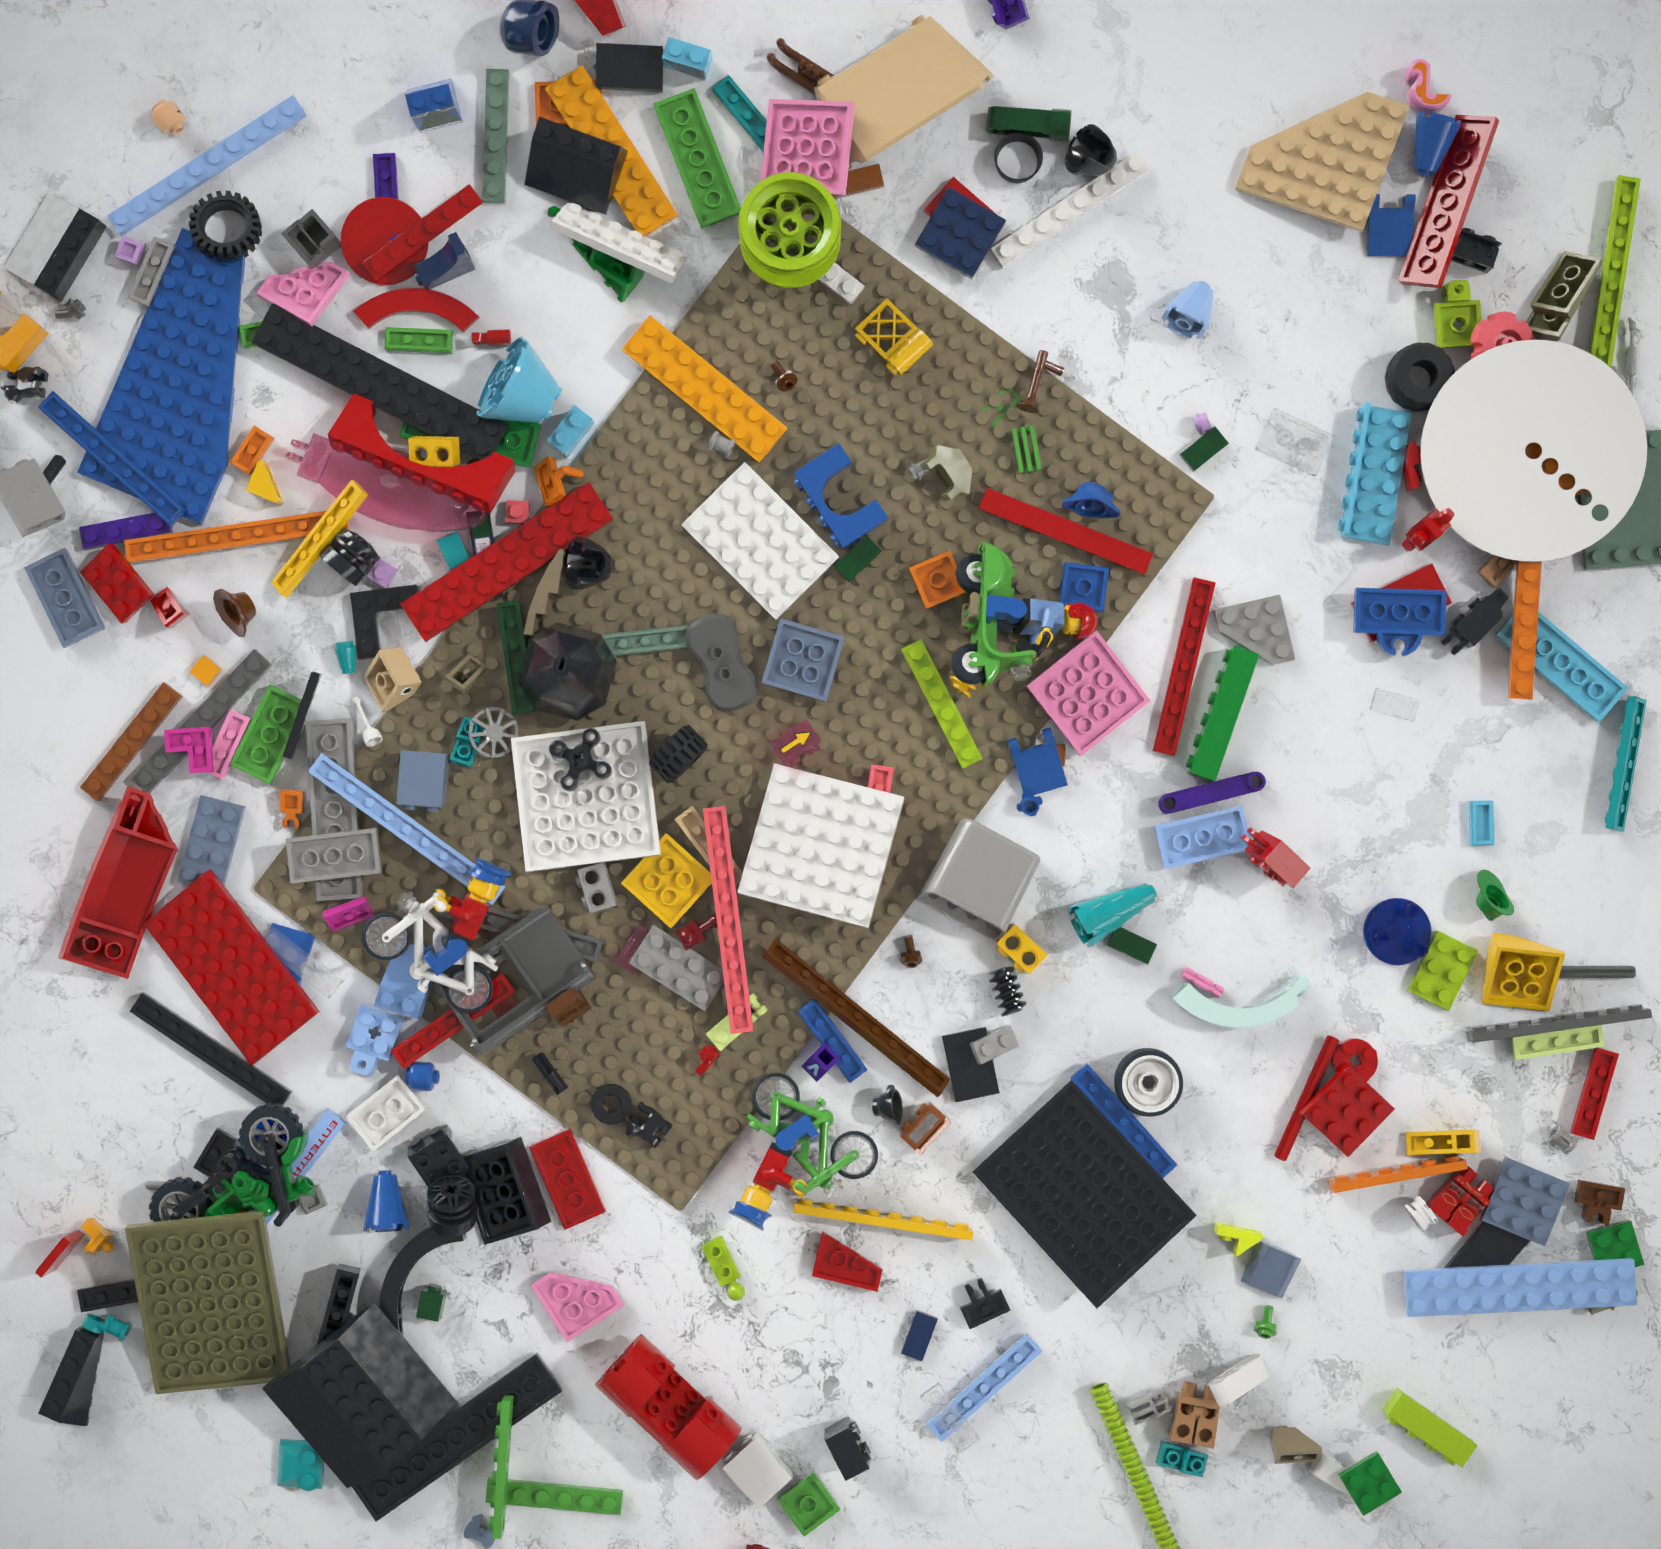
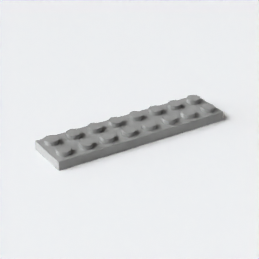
(329, 809)

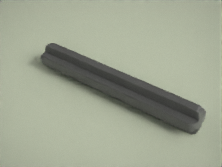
(1597, 972)

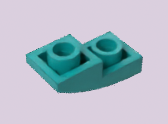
(453, 550)
(463, 751)
(1181, 1458)

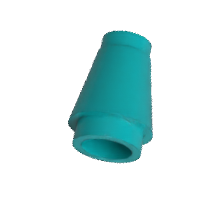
(346, 656)

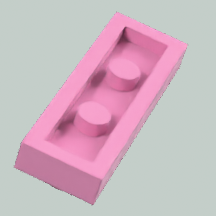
(228, 742)

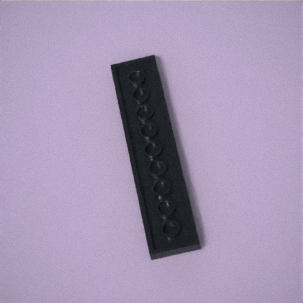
(457, 1437)

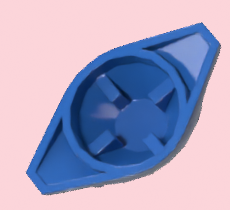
(1092, 501)

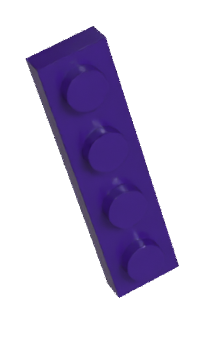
(123, 529)

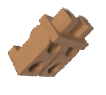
(1194, 1417)

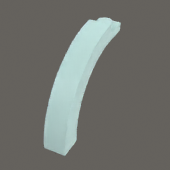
(1241, 1017)

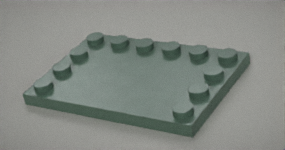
(1638, 534)

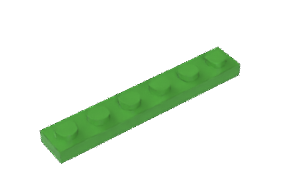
(500, 1477)
(560, 1496)

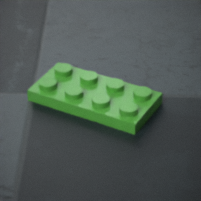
(267, 735)

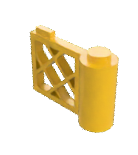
(906, 350)

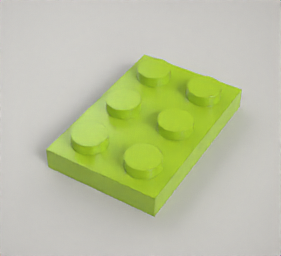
(1442, 970)

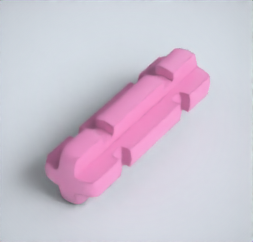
(1202, 982)

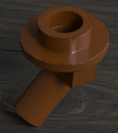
(785, 378)
(910, 958)

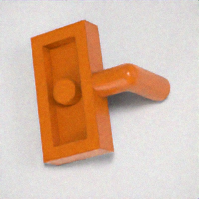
(550, 479)

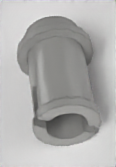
(917, 472)

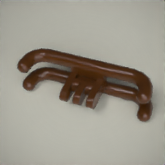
(808, 71)

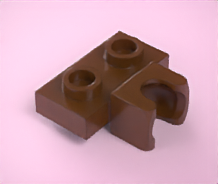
(1598, 1199)

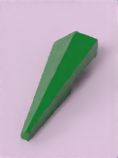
(617, 274)

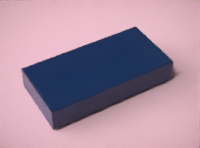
(919, 1335)

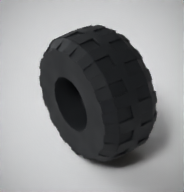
(1398, 381)

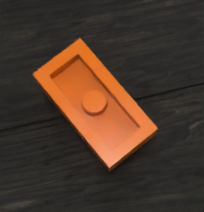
(252, 450)

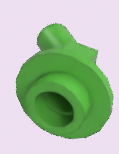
(1265, 1328)

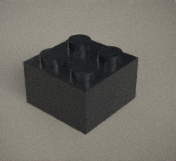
(847, 1448)

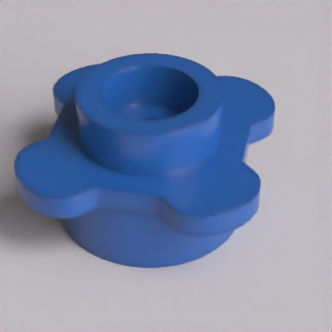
(1033, 808)

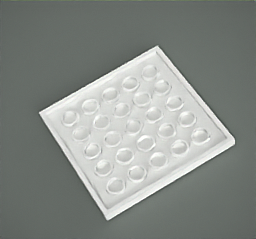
(598, 819)
(821, 845)

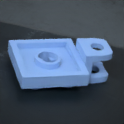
(372, 1049)

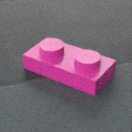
(348, 913)

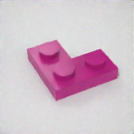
(197, 743)

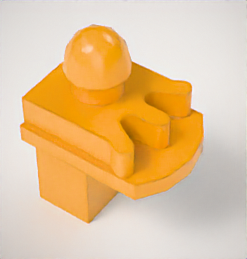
(99, 1236)

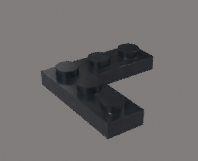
(365, 609)

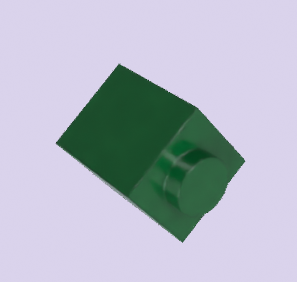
(431, 1303)

